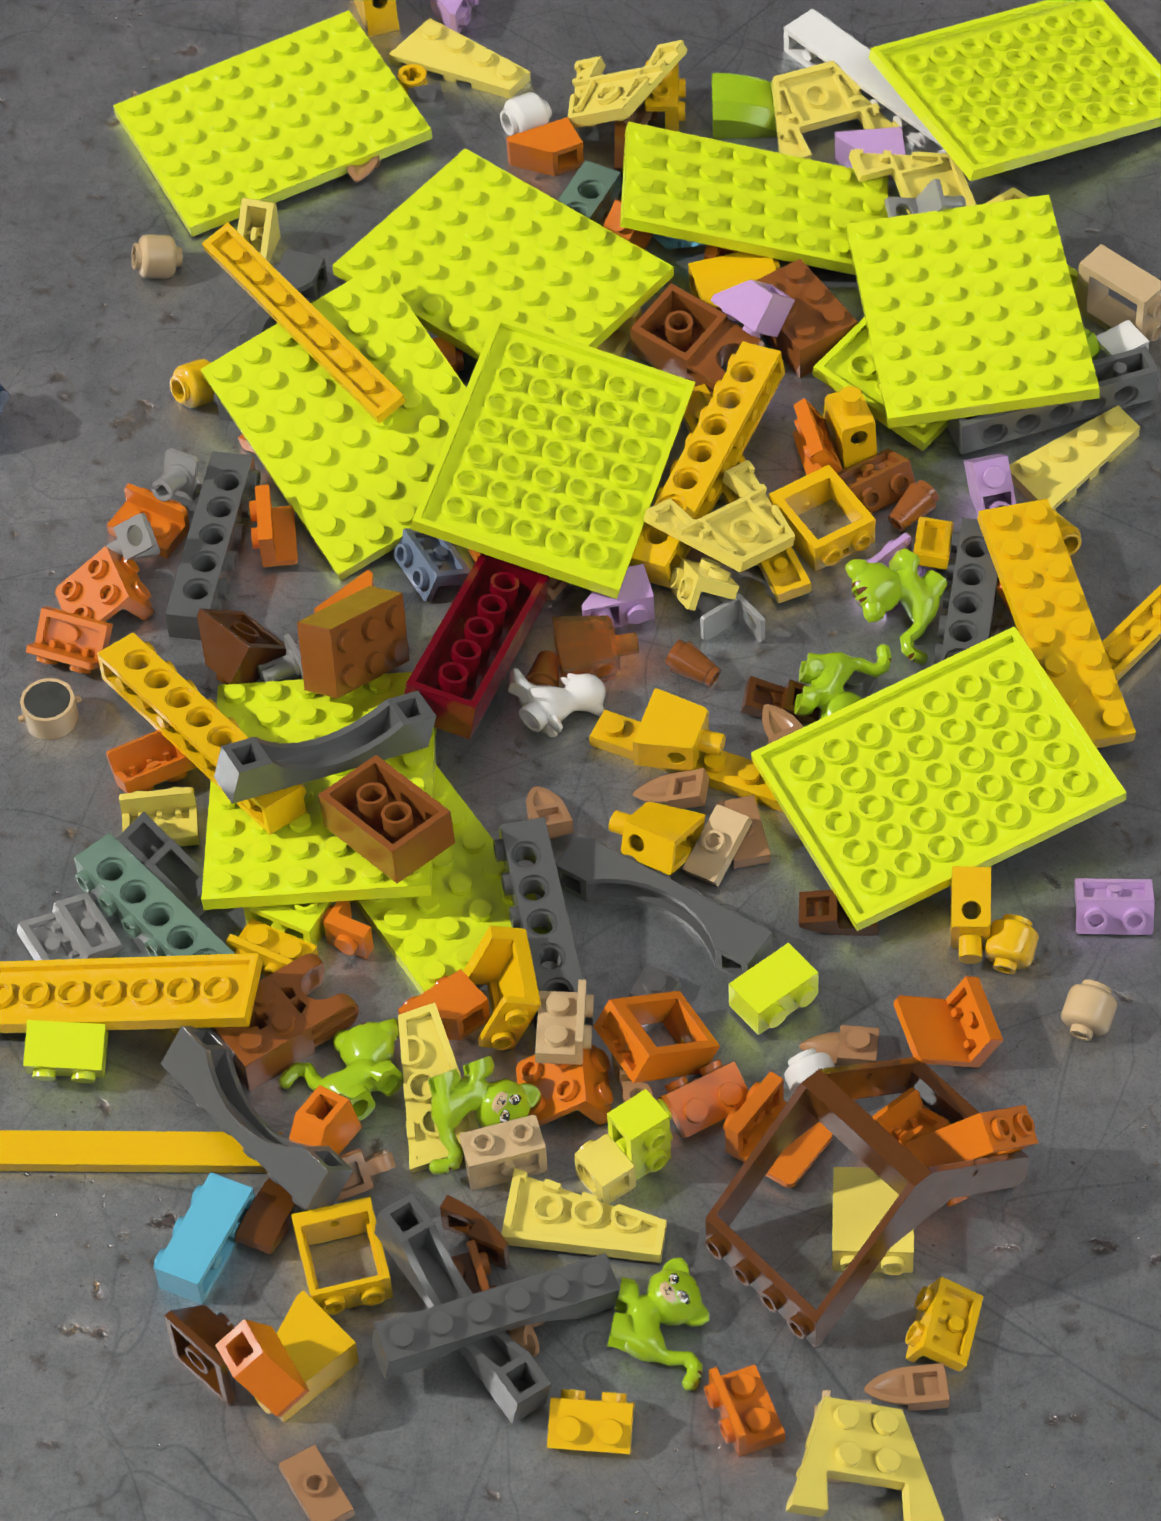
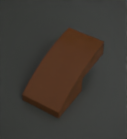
(761, 692)
(824, 914)
(267, 1218)
(471, 1224)

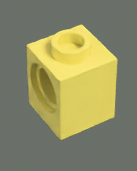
(605, 1169)

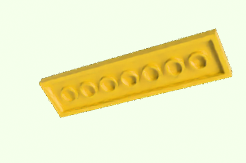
(1055, 615)
(131, 991)

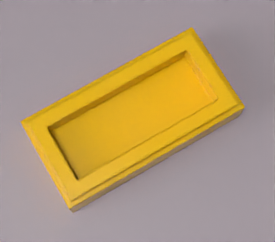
(933, 542)

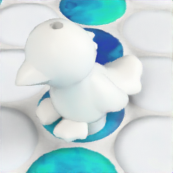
(548, 705)

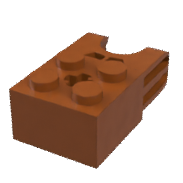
(687, 337)
(286, 1022)

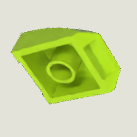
(742, 107)

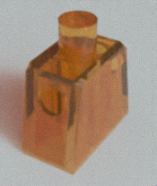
(591, 646)

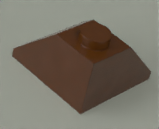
(236, 645)
(193, 1341)

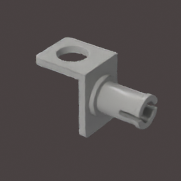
(928, 200)
(179, 477)
(134, 538)
(722, 615)
(284, 666)

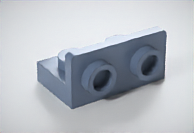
(429, 562)

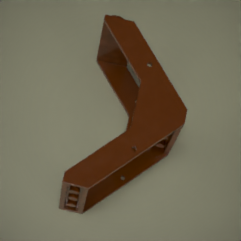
(922, 1190)

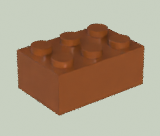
(814, 321)
(353, 641)
(386, 818)

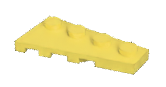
(460, 59)
(1073, 458)
(423, 1056)
(560, 1220)

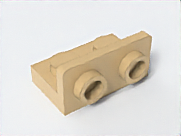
(562, 1026)
(499, 1148)

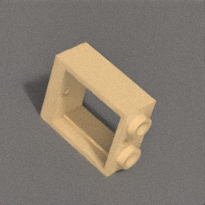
(1107, 270)

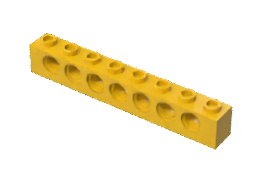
(710, 451)
(188, 721)

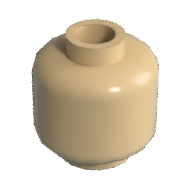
(156, 256)
(1089, 1009)

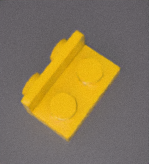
(273, 946)
(944, 1324)

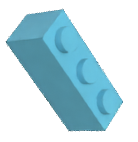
(203, 1238)

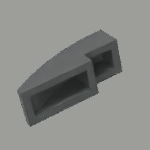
(165, 861)

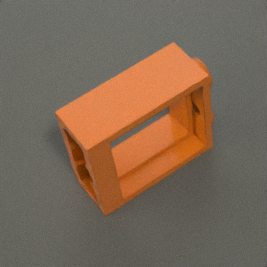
(643, 1061)
(977, 1137)

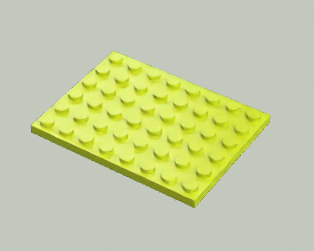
(1026, 83)
(271, 122)
(496, 246)
(971, 311)
(554, 456)
(331, 460)
(937, 777)
(303, 858)

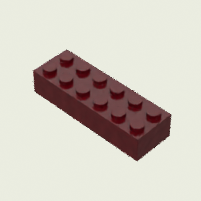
(477, 642)

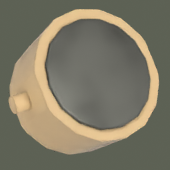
(49, 708)

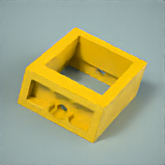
(812, 491)
(336, 1223)

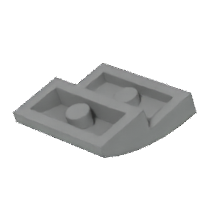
(70, 932)

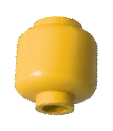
(190, 386)
(1011, 943)

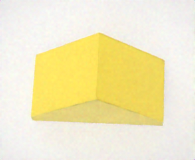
(259, 225)

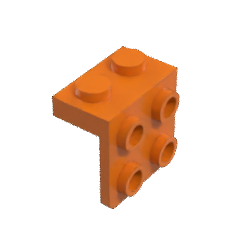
(104, 588)
(951, 1029)
(569, 1086)
(749, 1124)

